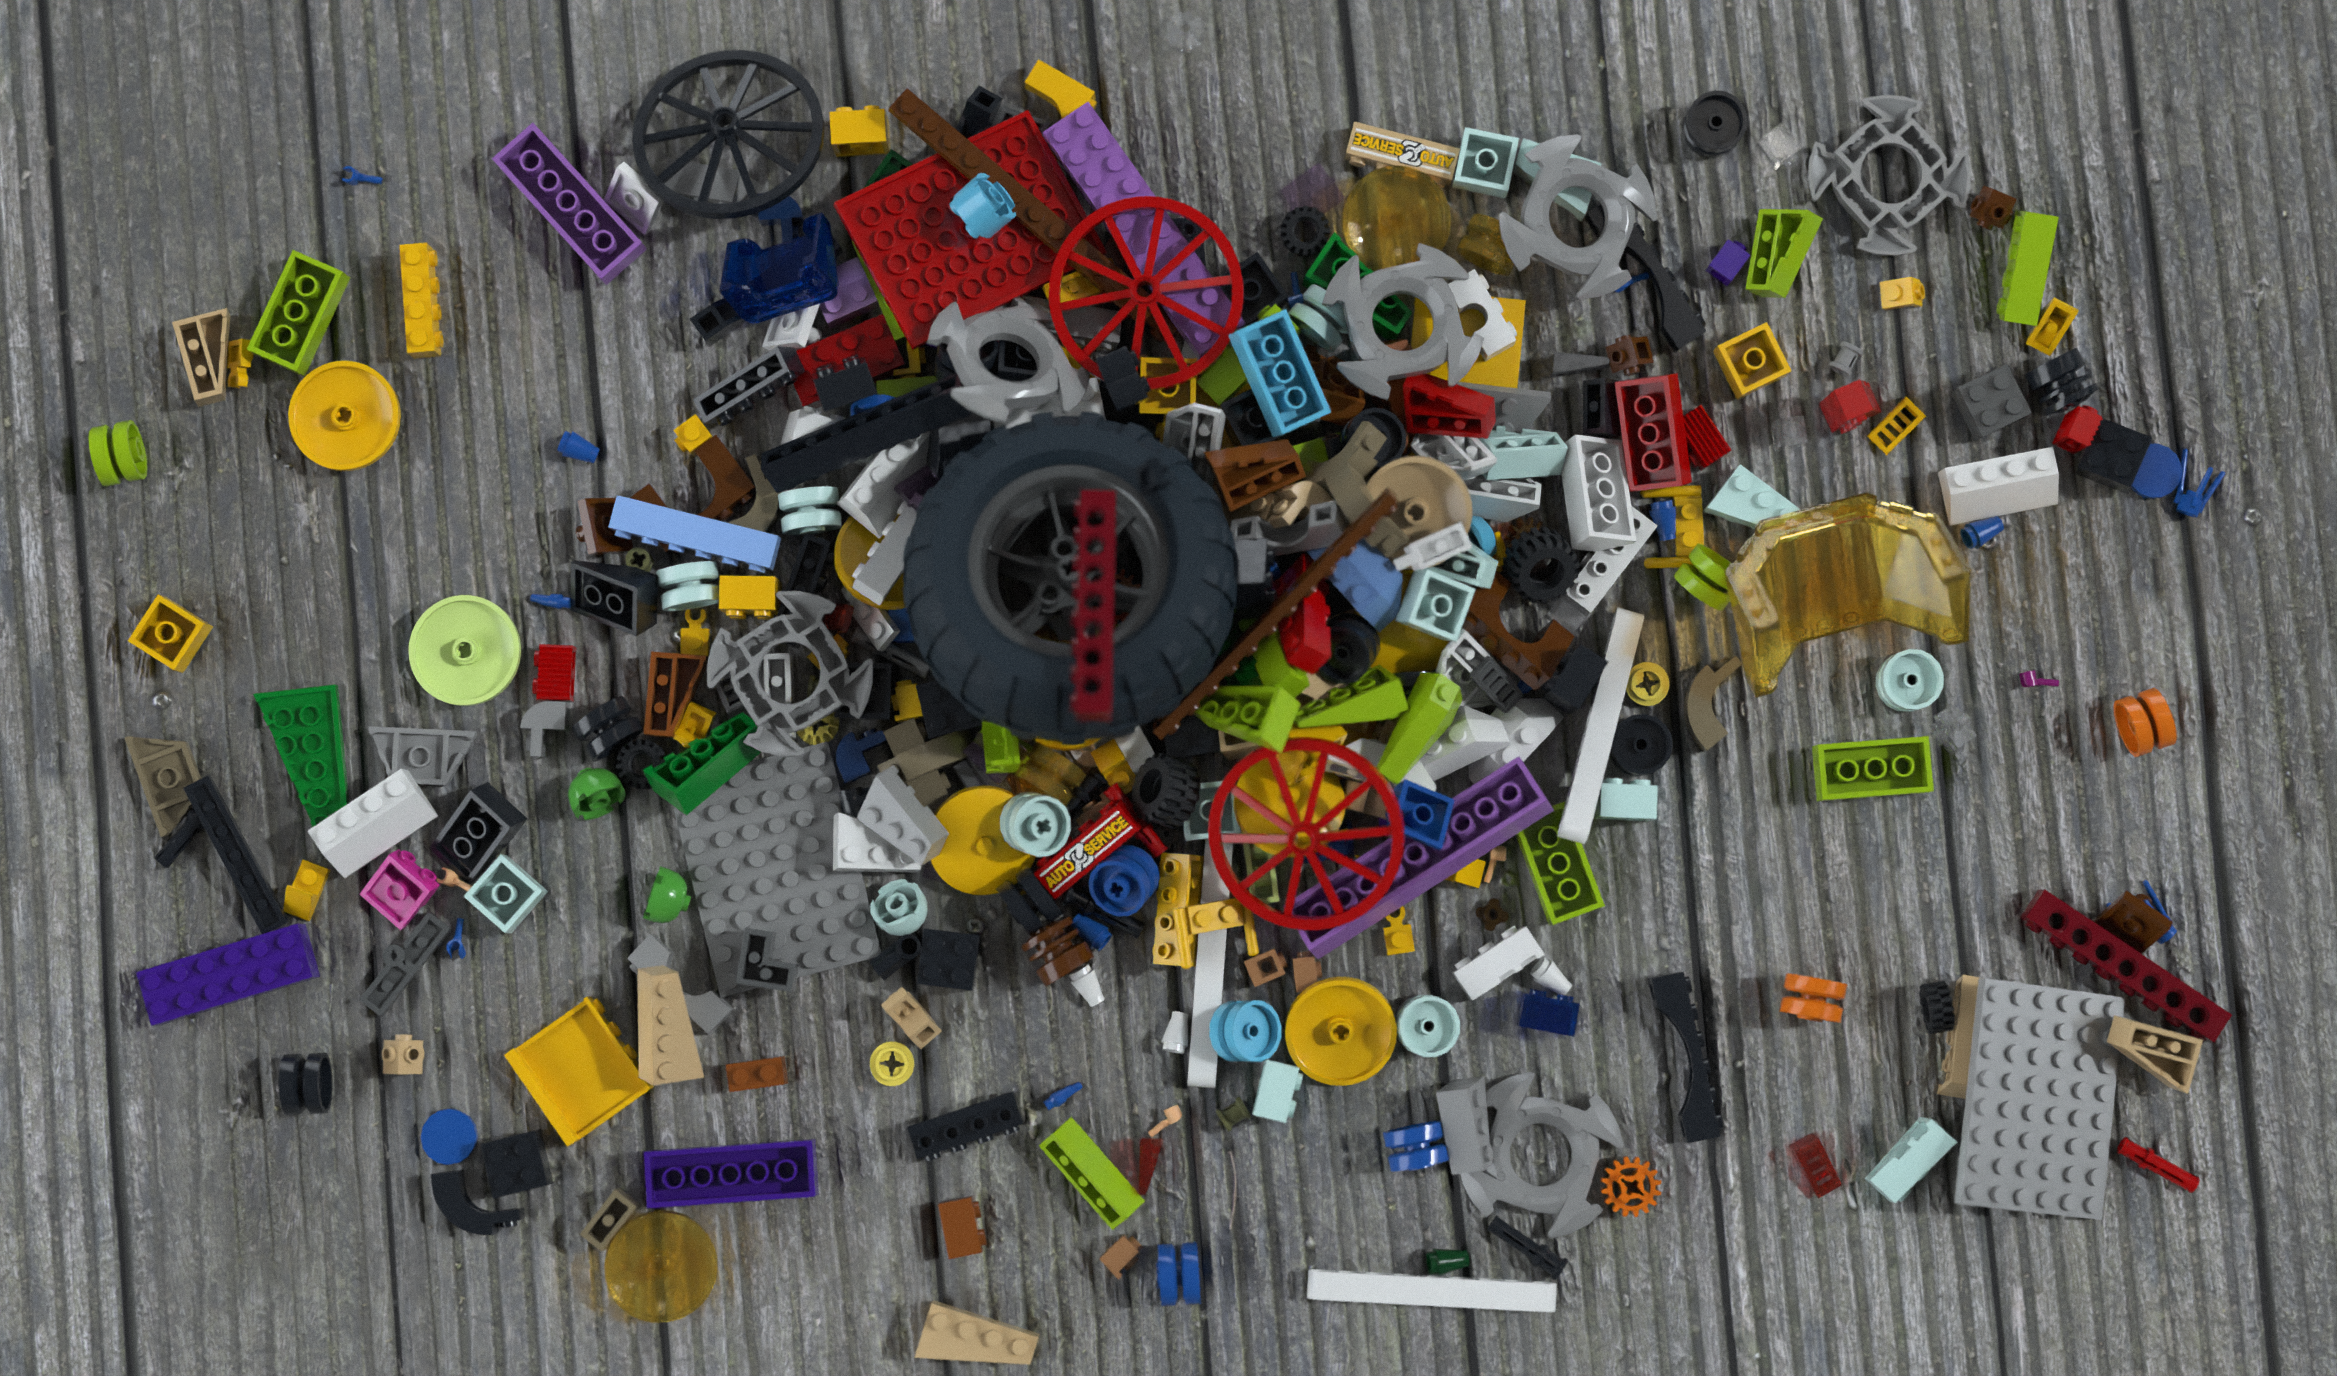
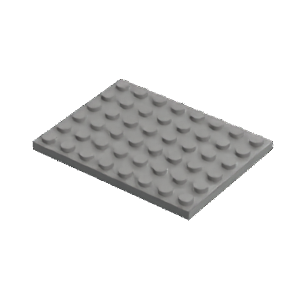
(766, 864)
(2038, 1100)

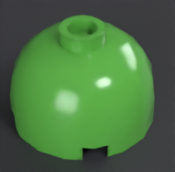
(594, 793)
(667, 897)

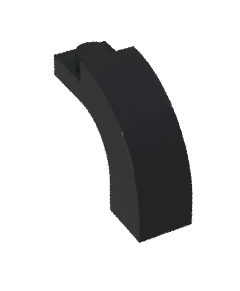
(979, 112)
(458, 1208)

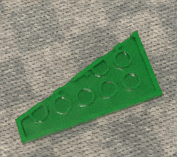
(311, 745)

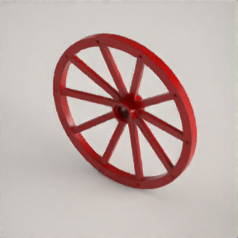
(1159, 204)
(1286, 918)

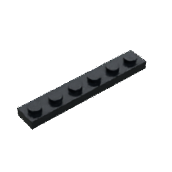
(236, 854)

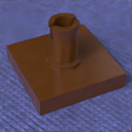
(595, 519)
(2134, 921)

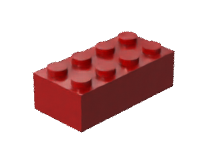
(868, 340)
(1653, 432)

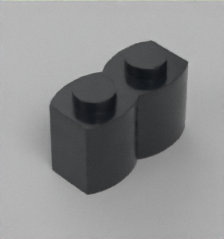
(1123, 379)

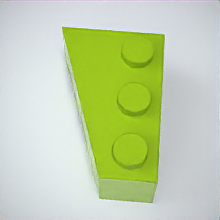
(1779, 249)

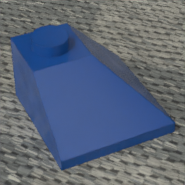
(1423, 813)

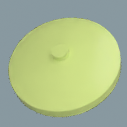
(464, 650)

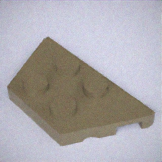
(163, 773)

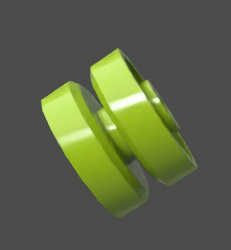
(118, 453)
(1705, 577)

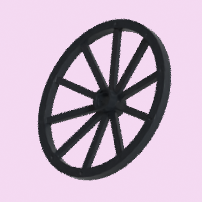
(728, 135)

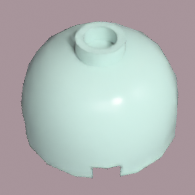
(899, 908)

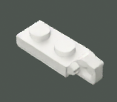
(1434, 548)
(874, 622)

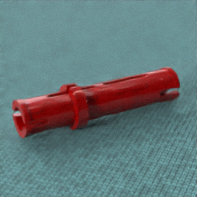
(1146, 832)
(2148, 1159)

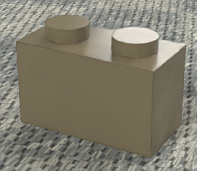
(610, 1218)

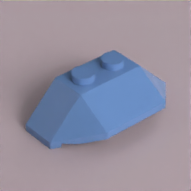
(1368, 583)

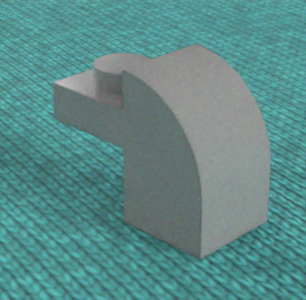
(543, 718)

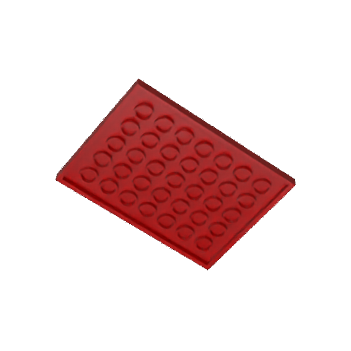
(923, 249)

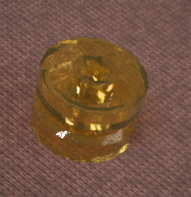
(1485, 246)
(1050, 774)

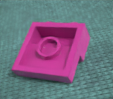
(400, 888)

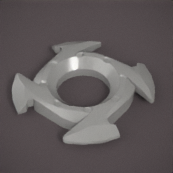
(1617, 196)
(1880, 219)
(1427, 283)
(1022, 324)
(835, 683)
(1580, 1128)

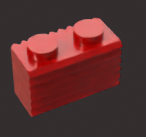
(2077, 429)
(1703, 439)
(555, 672)

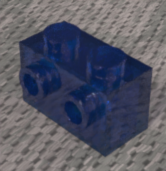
(1547, 1013)

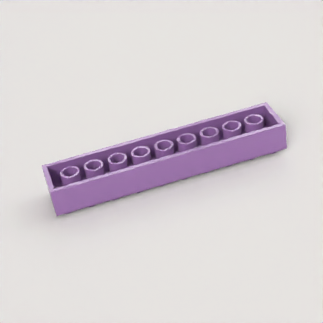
(1107, 175)
(1478, 823)

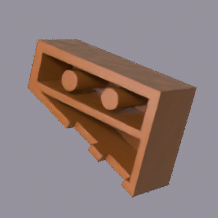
(1253, 470)
(670, 690)

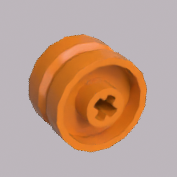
(2145, 722)
(1813, 998)

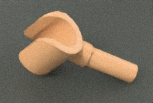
(1496, 854)
(452, 879)
(1172, 1114)

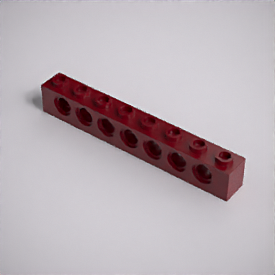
(1099, 505)
(2211, 1016)

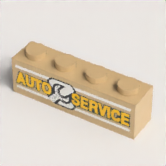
(1387, 148)

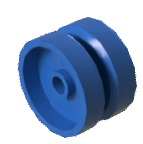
(1124, 880)
(1417, 1150)
(1177, 1274)

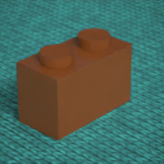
(756, 1074)
(961, 1227)

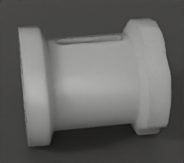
(1845, 359)

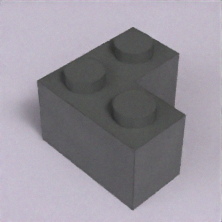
(757, 966)

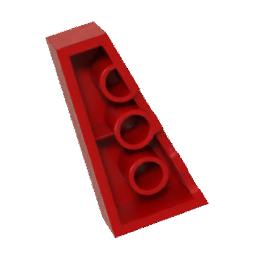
(1305, 631)

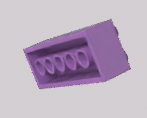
(569, 203)

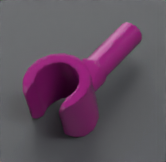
(2029, 679)

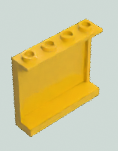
(1497, 371)
(579, 1070)

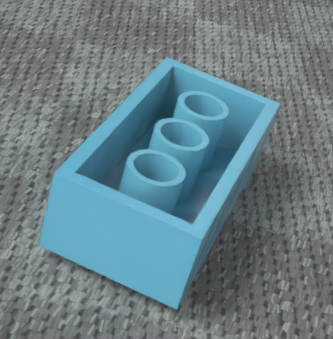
(1279, 373)

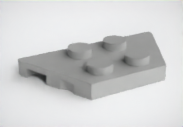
(1513, 406)
(427, 754)

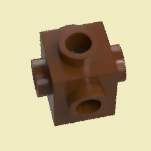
(1992, 208)
(1629, 354)

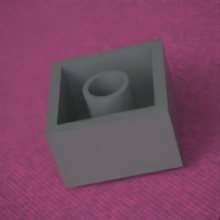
(1991, 402)

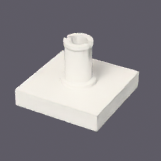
(633, 198)
(793, 329)

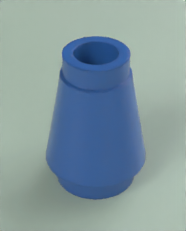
(577, 447)
(1664, 516)
(1980, 532)
(1091, 932)

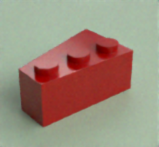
(1849, 406)
(1446, 410)

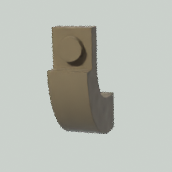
(1358, 452)
(1353, 498)
(766, 506)
(1698, 710)
(930, 756)

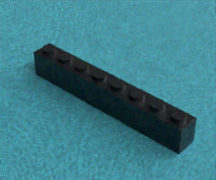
(863, 434)

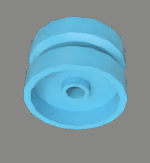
(1245, 1031)

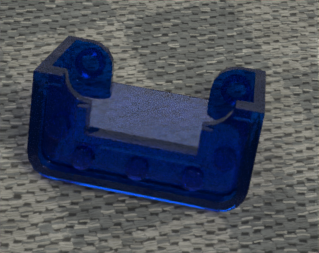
(783, 276)

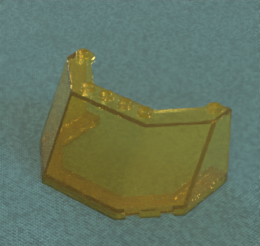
(1840, 572)

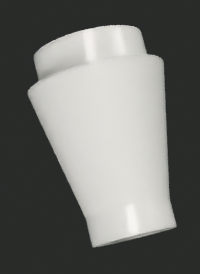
(1549, 976)
(1087, 984)
(1176, 1034)

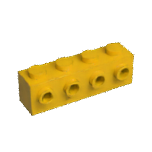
(420, 300)
(1178, 887)

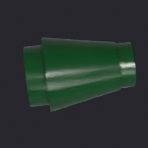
(1446, 1261)

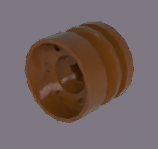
(1057, 951)

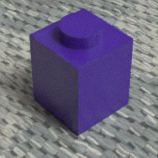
(1728, 261)

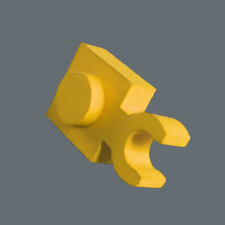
(238, 361)
(695, 639)
(1398, 937)

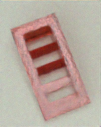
(840, 619)
(1802, 1146)
(1148, 1156)

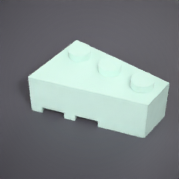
(1525, 454)
(1747, 500)
(1469, 566)
(1910, 1159)

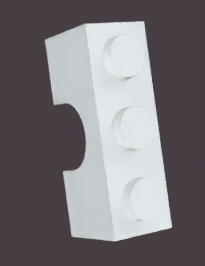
(1474, 295)

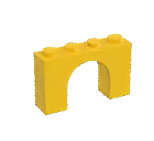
(1058, 89)

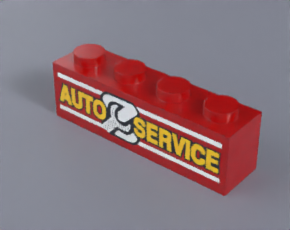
(1087, 848)

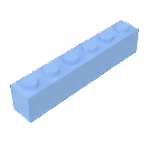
(694, 533)

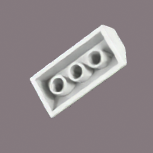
(2000, 486)
(872, 493)
(1597, 494)
(373, 823)

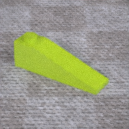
(1371, 698)
(1430, 713)

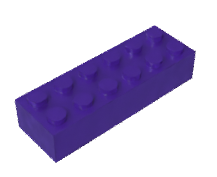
(228, 974)
(731, 1173)

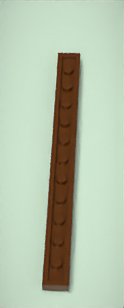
(1028, 209)
(1282, 607)

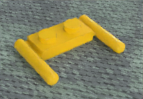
(1688, 523)
(1212, 917)

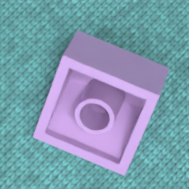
(854, 295)

